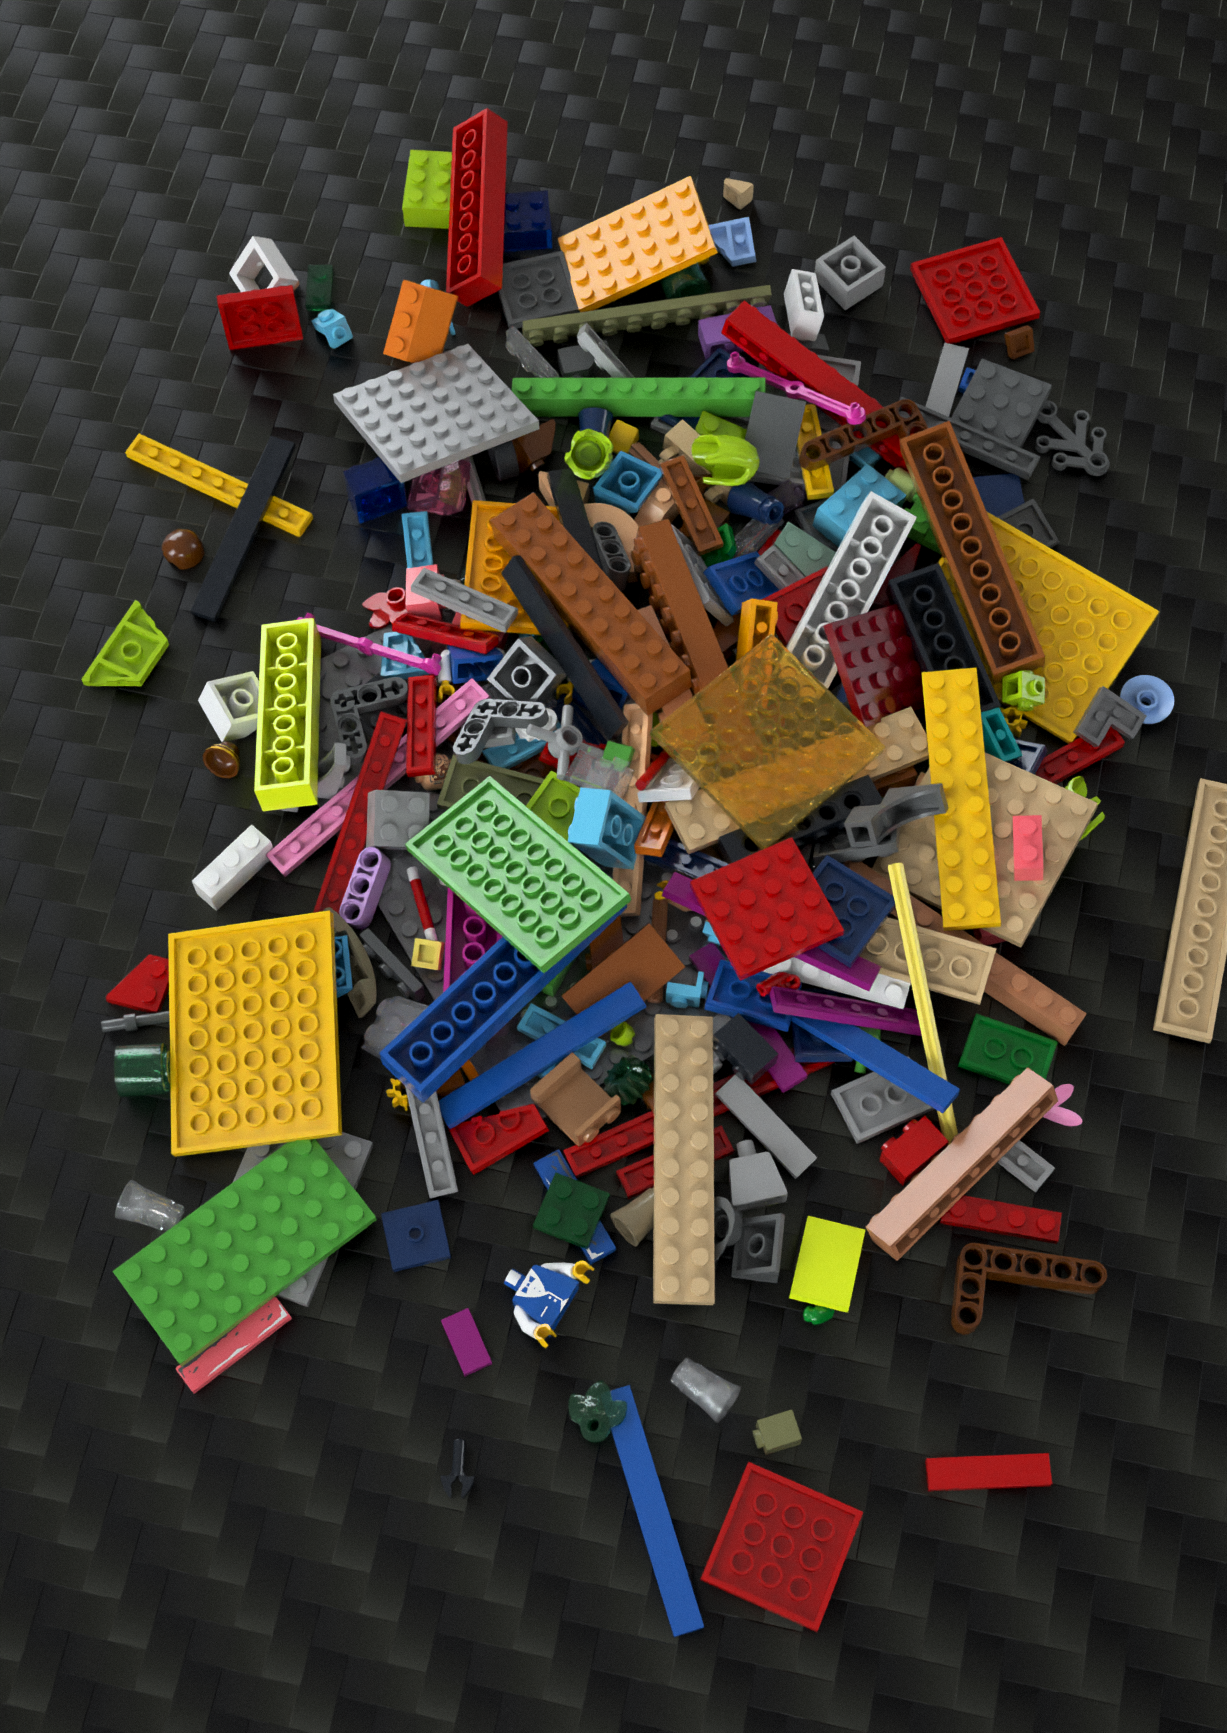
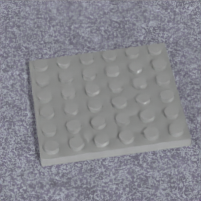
(435, 412)

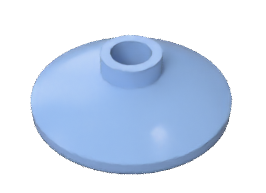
(1152, 691)

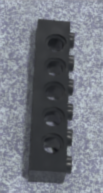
(857, 792)

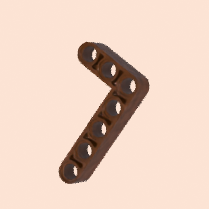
(872, 434)
(1016, 1274)

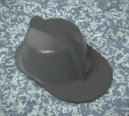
(727, 1225)

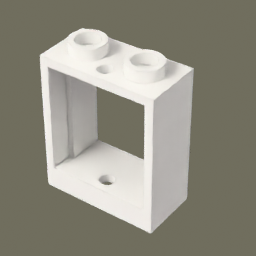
(254, 256)

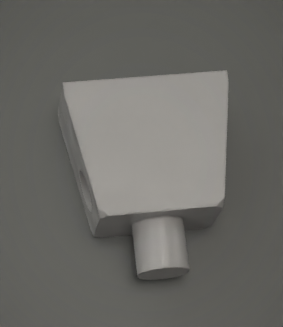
(754, 1179)

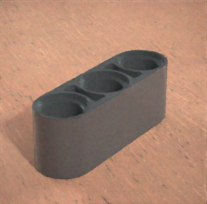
(612, 554)

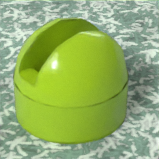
(622, 1034)

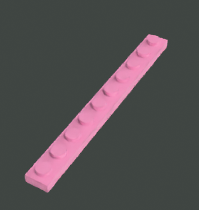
(331, 815)

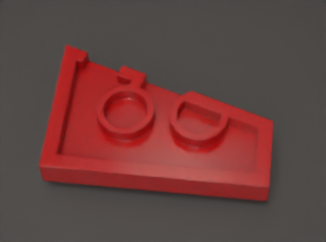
(496, 1136)

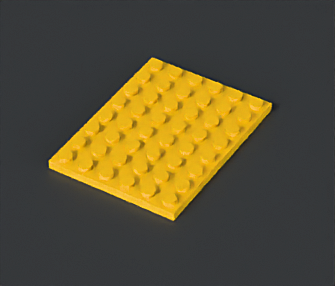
(1079, 620)
(254, 1034)

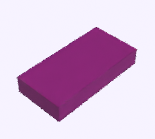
(466, 1342)

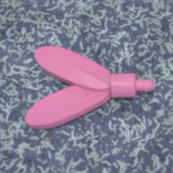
(1062, 1115)

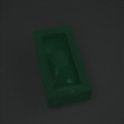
(319, 287)

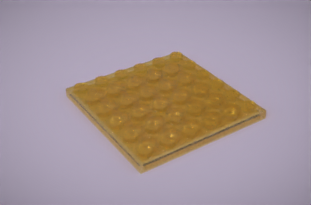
(767, 742)

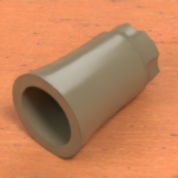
(635, 1218)

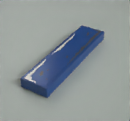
(546, 1167)

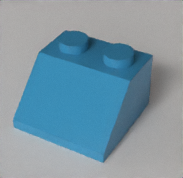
(627, 483)

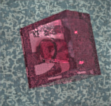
(441, 489)

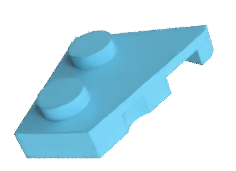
(405, 644)

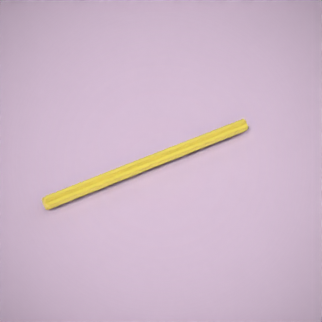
(920, 988)

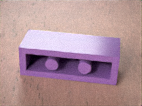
(710, 333)

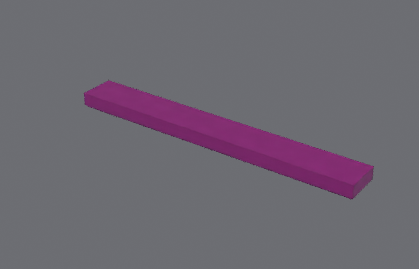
(862, 972)

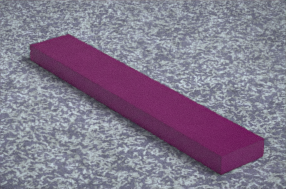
(844, 1010)
(786, 1071)

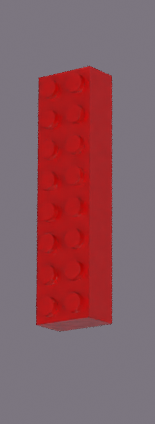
(477, 207)

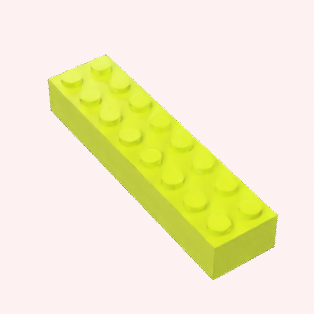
(288, 715)

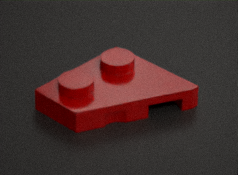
(144, 986)

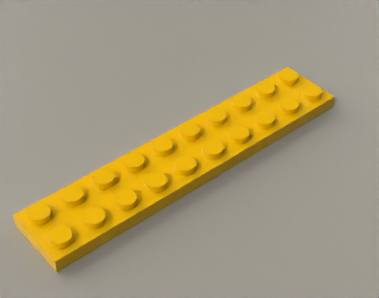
(965, 830)

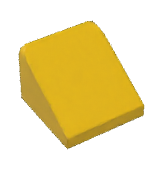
(623, 436)

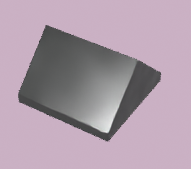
(759, 1249)

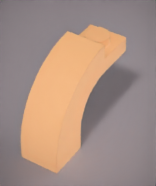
(625, 527)

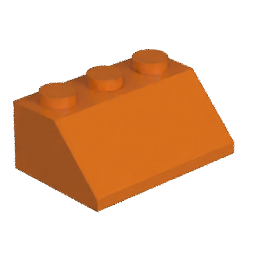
(419, 322)

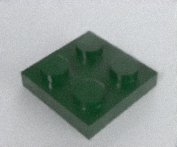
(571, 1211)

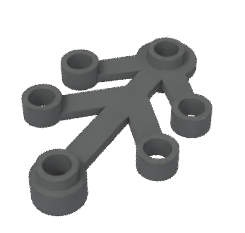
(1073, 442)

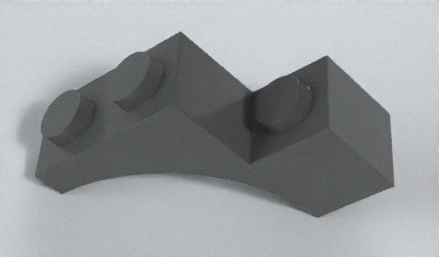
(900, 806)

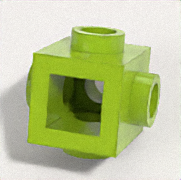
(1023, 690)

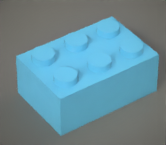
(839, 510)
(605, 828)

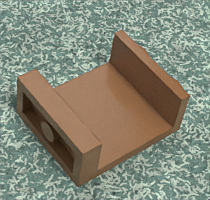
(575, 1101)

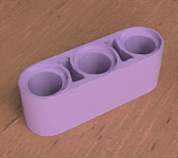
(362, 875)

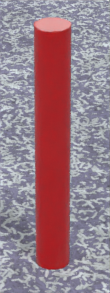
(652, 770)

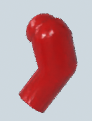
(779, 979)

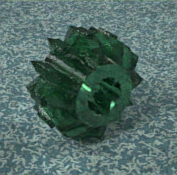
(628, 1080)

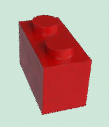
(913, 1149)

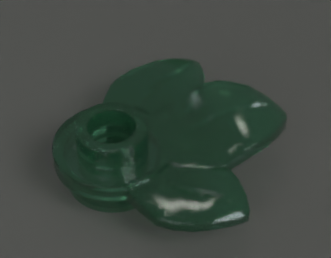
(599, 1407)

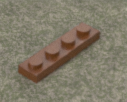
(691, 505)

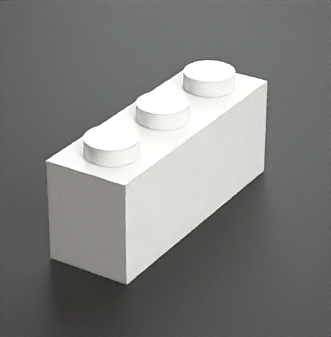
(803, 305)
(233, 867)

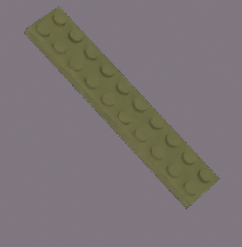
(639, 315)

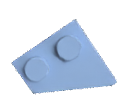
(734, 241)

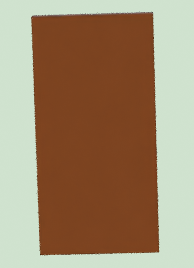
(641, 959)

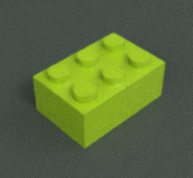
(427, 189)

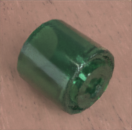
(685, 283)
(142, 1069)

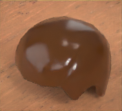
(183, 548)

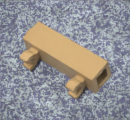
(678, 443)

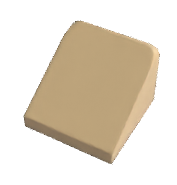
(738, 192)

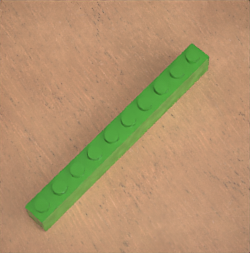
(639, 396)

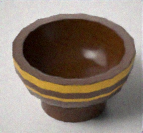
(222, 759)

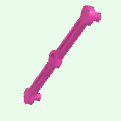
(853, 413)
(369, 648)

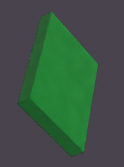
(1005, 1050)

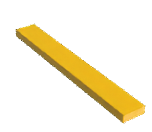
(213, 482)

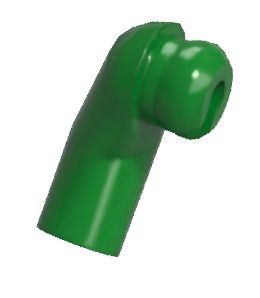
(817, 1314)

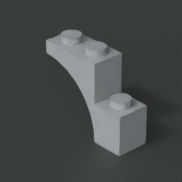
(331, 773)

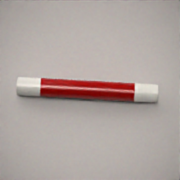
(421, 903)

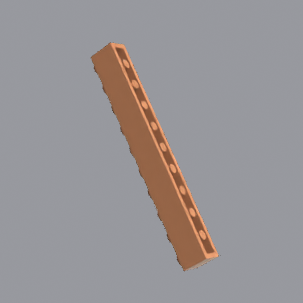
(1005, 980)

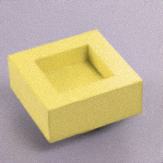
(428, 954)

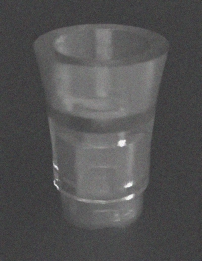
(148, 1207)
(705, 1388)

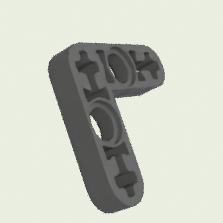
(351, 711)
(491, 713)

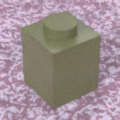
(777, 1432)

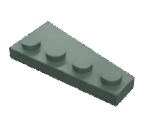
(803, 550)

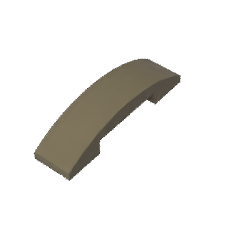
(363, 978)

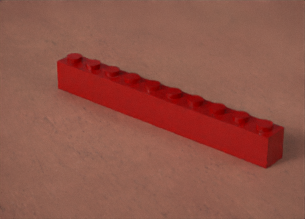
(794, 362)

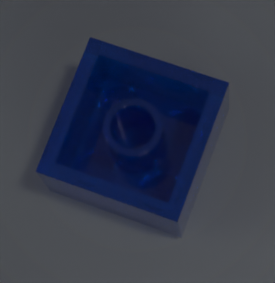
(527, 221)
(373, 490)

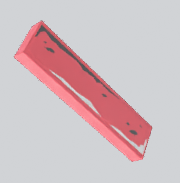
(234, 1345)

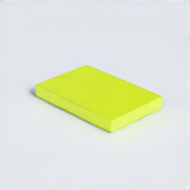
(827, 1264)

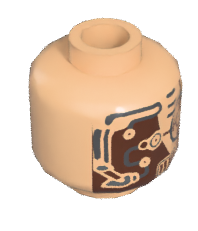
(436, 781)

